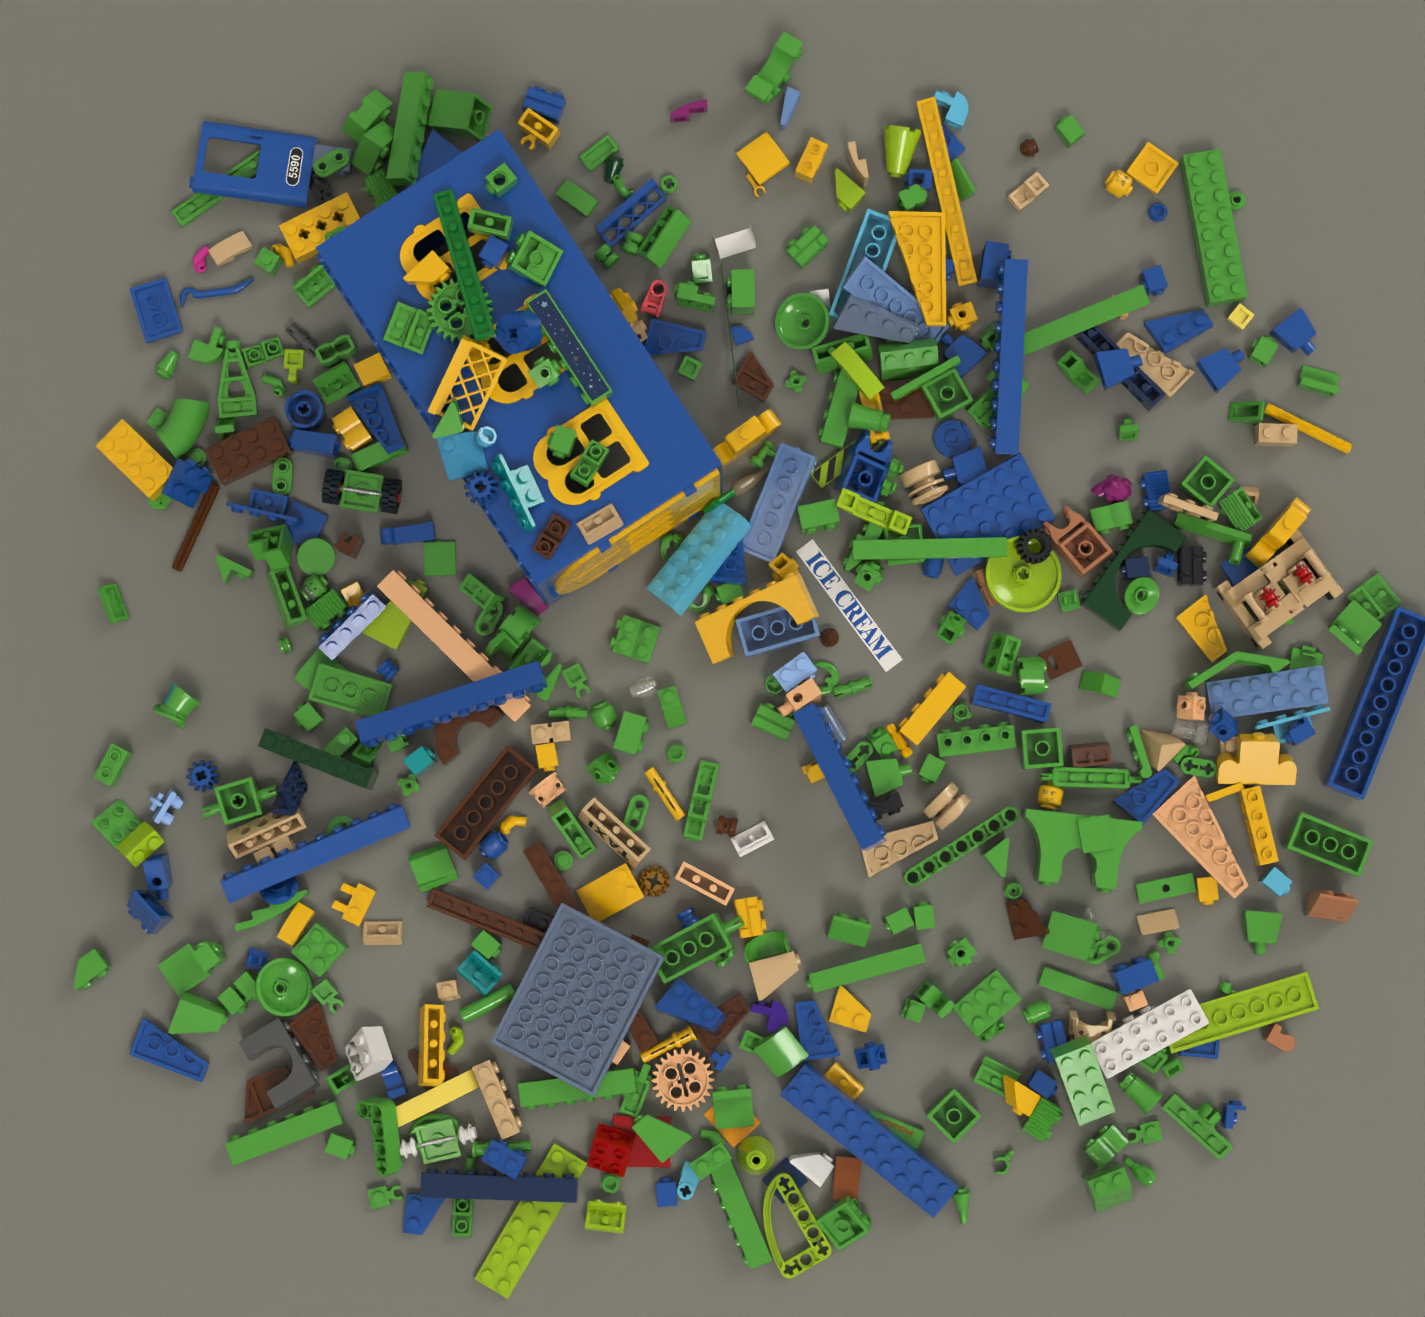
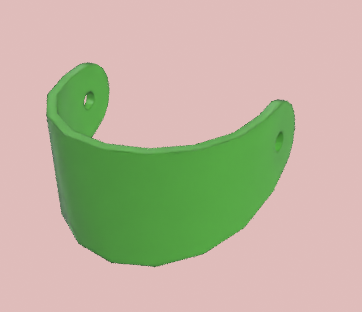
(766, 945)

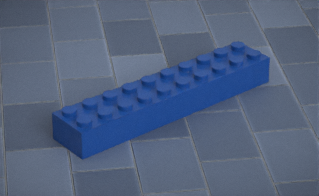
(1009, 355)
(1377, 704)
(869, 1139)

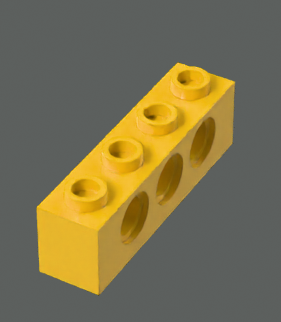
(1257, 826)

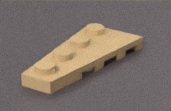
(1163, 371)
(898, 846)

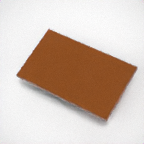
(846, 1177)

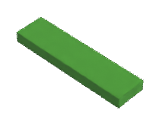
(916, 383)
(1077, 988)

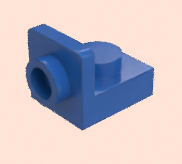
(1228, 1115)

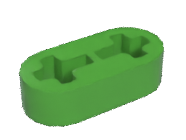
(863, 758)
(1198, 762)

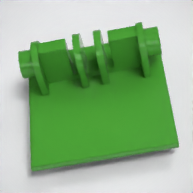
(116, 823)

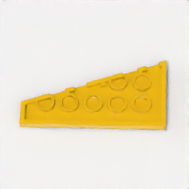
(924, 254)

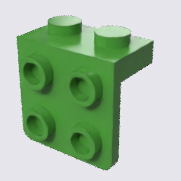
(733, 1107)

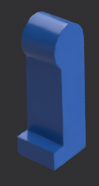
(408, 534)

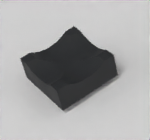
(890, 805)

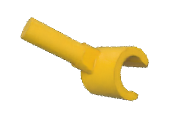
(755, 186)

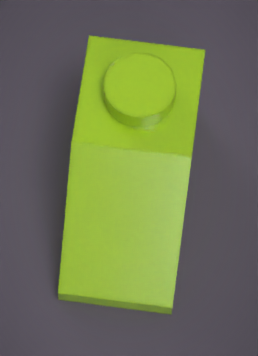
(847, 192)

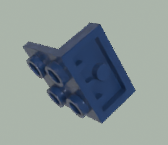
(290, 792)

